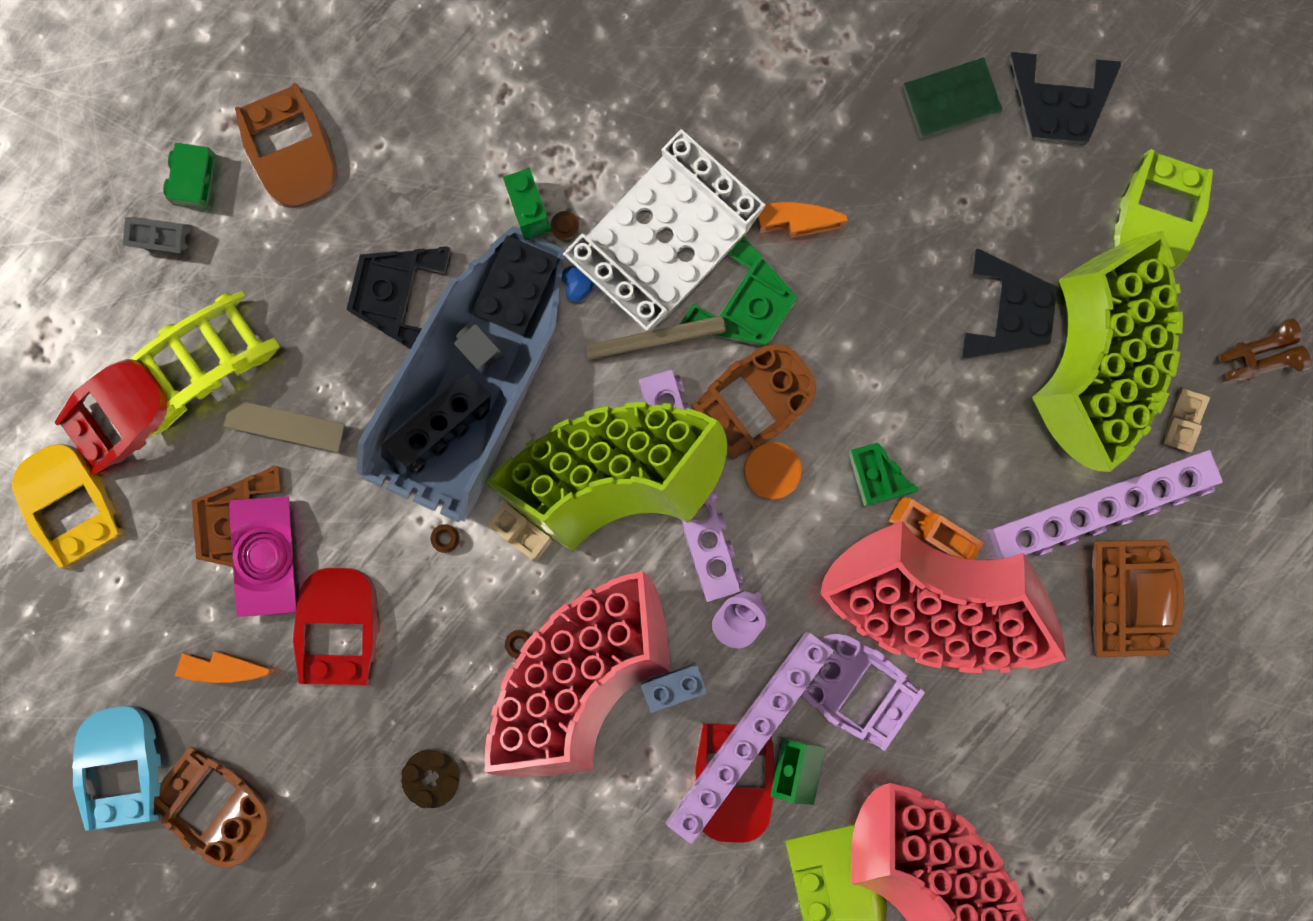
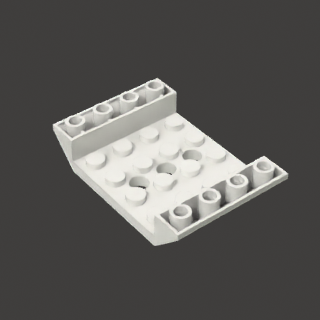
(685, 195)

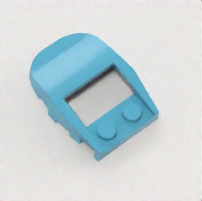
(114, 738)

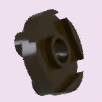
(414, 773)

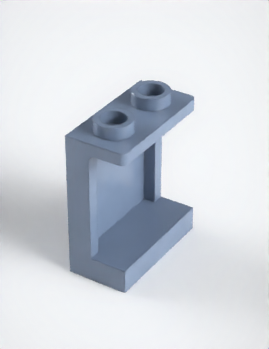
(673, 688)

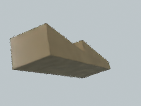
(284, 425)

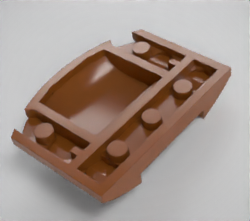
(1135, 598)

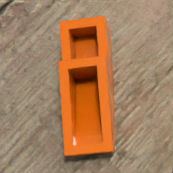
(799, 218)
(936, 530)
(221, 668)

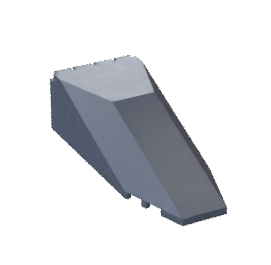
(435, 364)

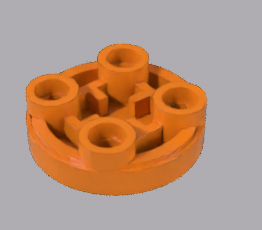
(772, 470)

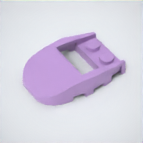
(841, 675)

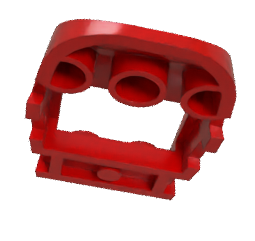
(129, 400)
(336, 598)
(745, 810)

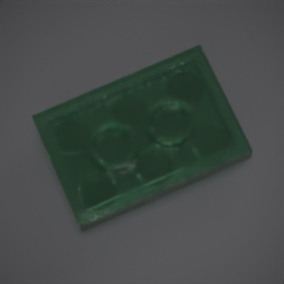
(952, 97)

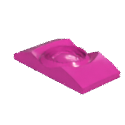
(262, 556)

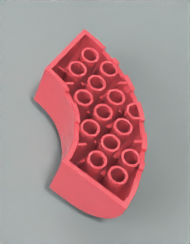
(944, 605)
(574, 676)
(929, 861)

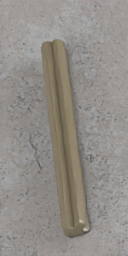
(655, 338)

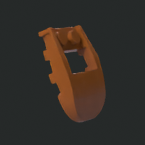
(299, 170)
(778, 381)
(236, 827)

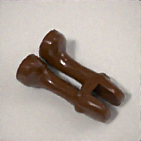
(1287, 335)

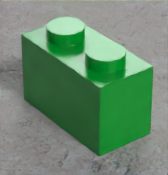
(189, 175)
(527, 204)
(798, 771)

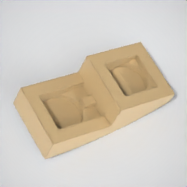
(1186, 419)
(519, 532)

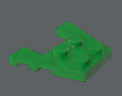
(757, 304)

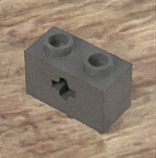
(478, 348)

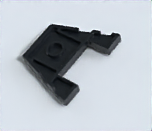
(1061, 111)
(384, 286)
(1022, 312)

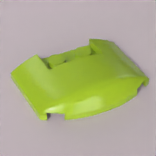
(823, 879)

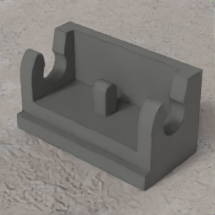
(155, 234)

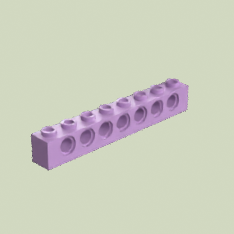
(1203, 476)
(713, 587)
(748, 737)

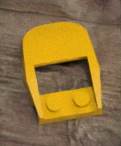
(47, 478)

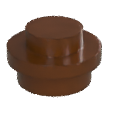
(564, 225)

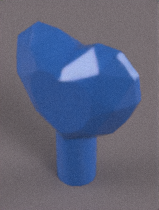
(577, 283)

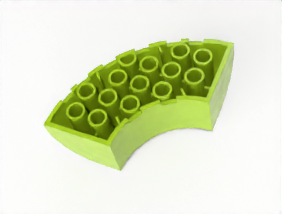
(1115, 353)
(614, 468)

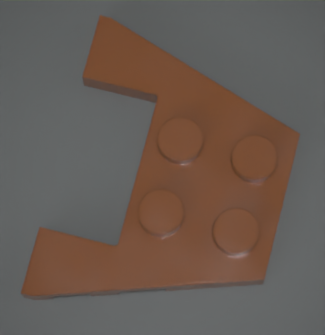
(212, 515)

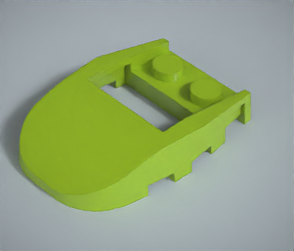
(1175, 176)

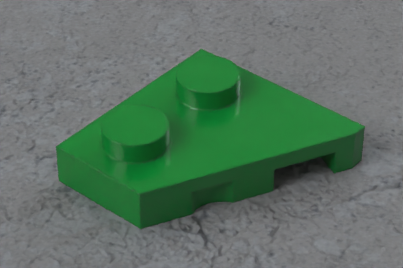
(877, 475)

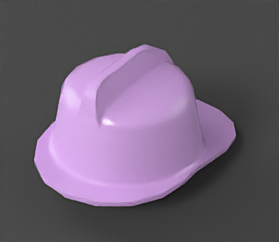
(740, 620)

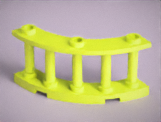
(202, 382)

